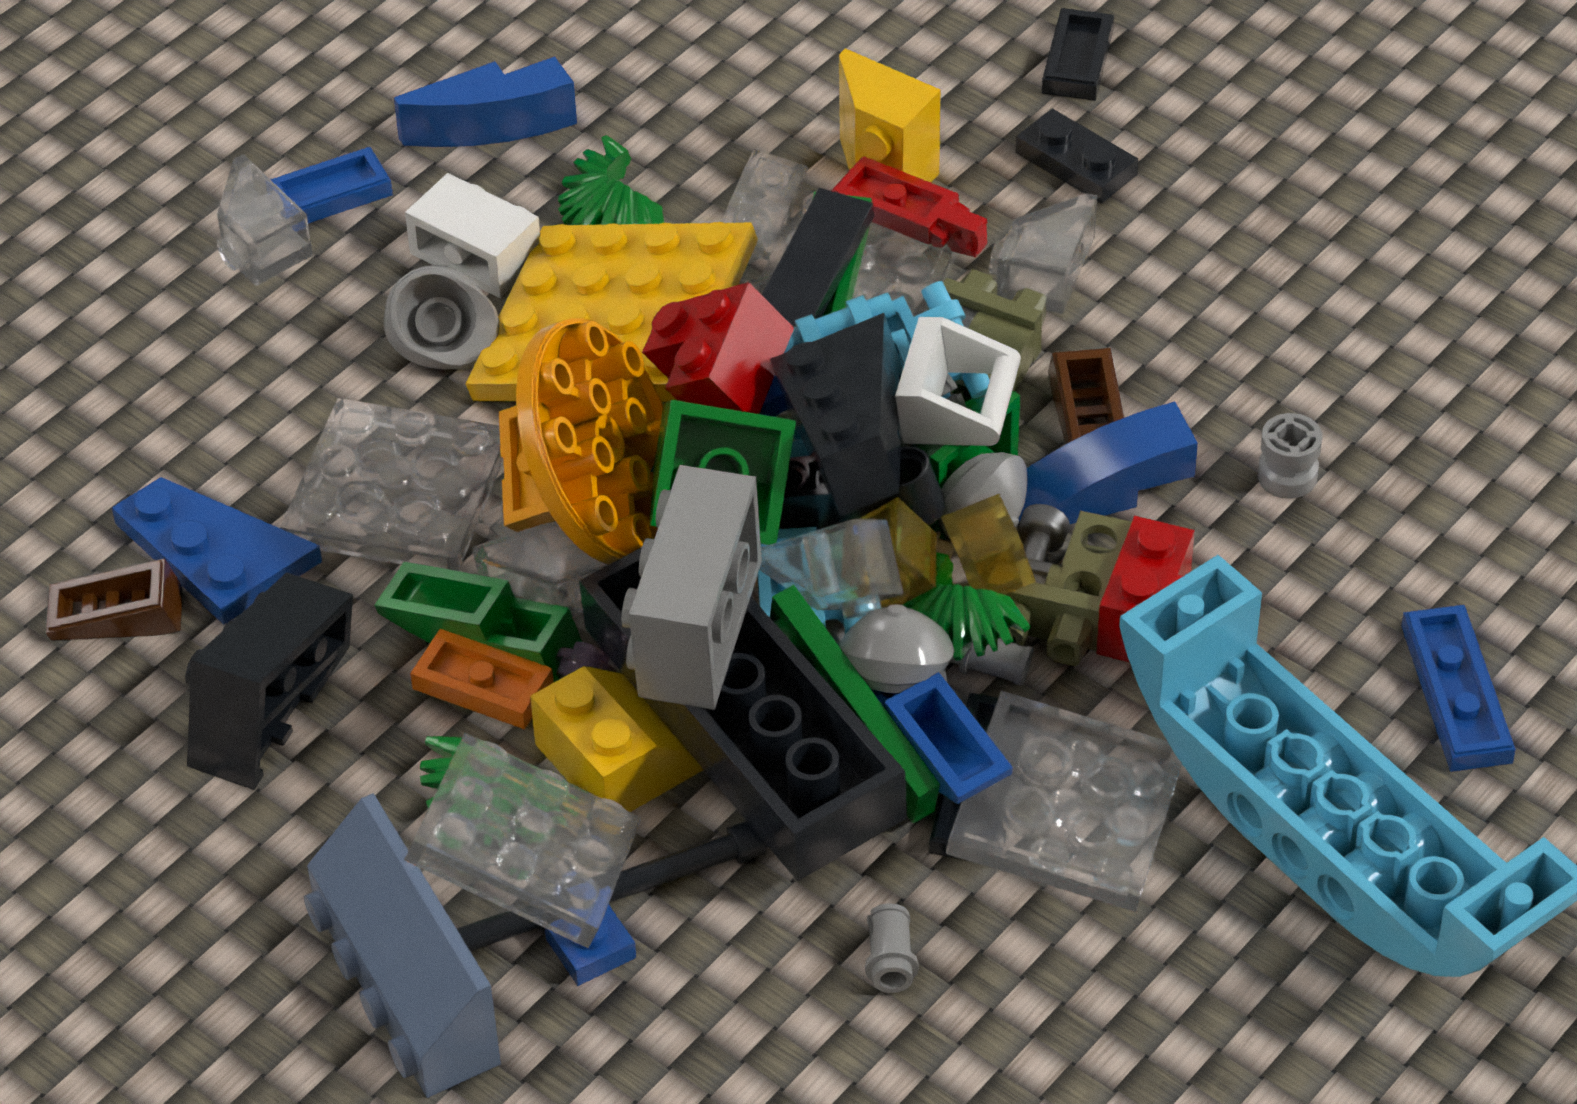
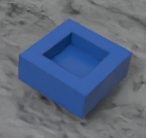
(607, 951)

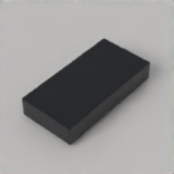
(1078, 54)

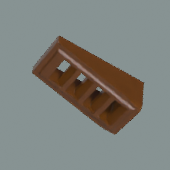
(1080, 368)
(152, 611)

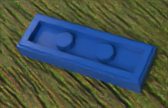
(1458, 688)

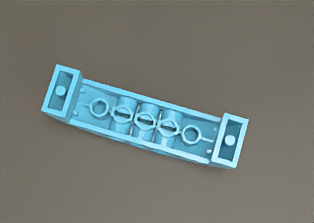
(1324, 796)

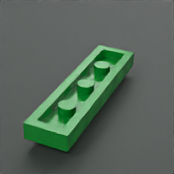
(816, 644)

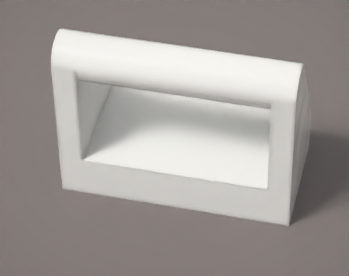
(946, 348)

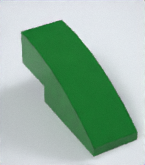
(477, 608)

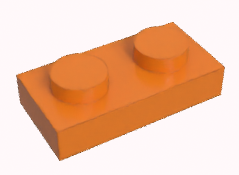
(480, 678)

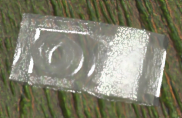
(765, 197)

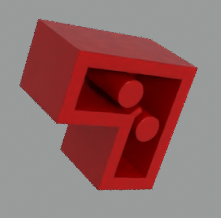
(719, 347)
(1148, 562)

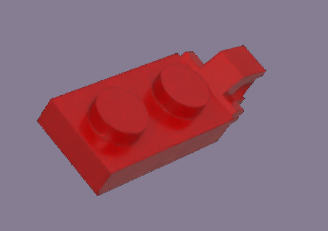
(916, 207)

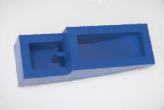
(487, 106)
(1113, 463)
(946, 738)

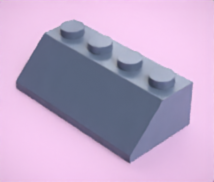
(402, 952)

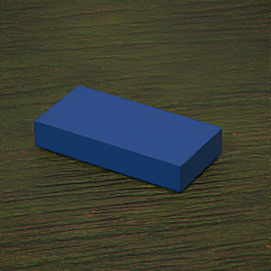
(337, 184)

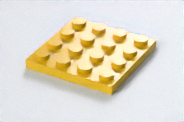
(609, 277)

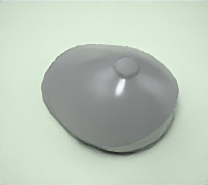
(439, 318)
(986, 477)
(896, 648)

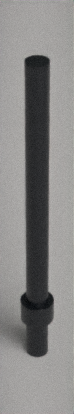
(739, 844)

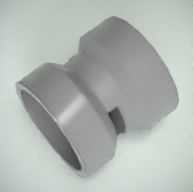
(1289, 455)

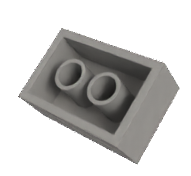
(693, 586)

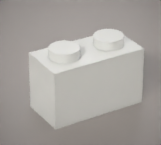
(472, 232)

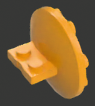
(582, 440)

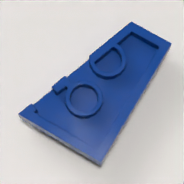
(211, 547)

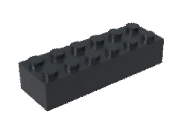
(777, 738)

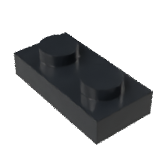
(1076, 155)

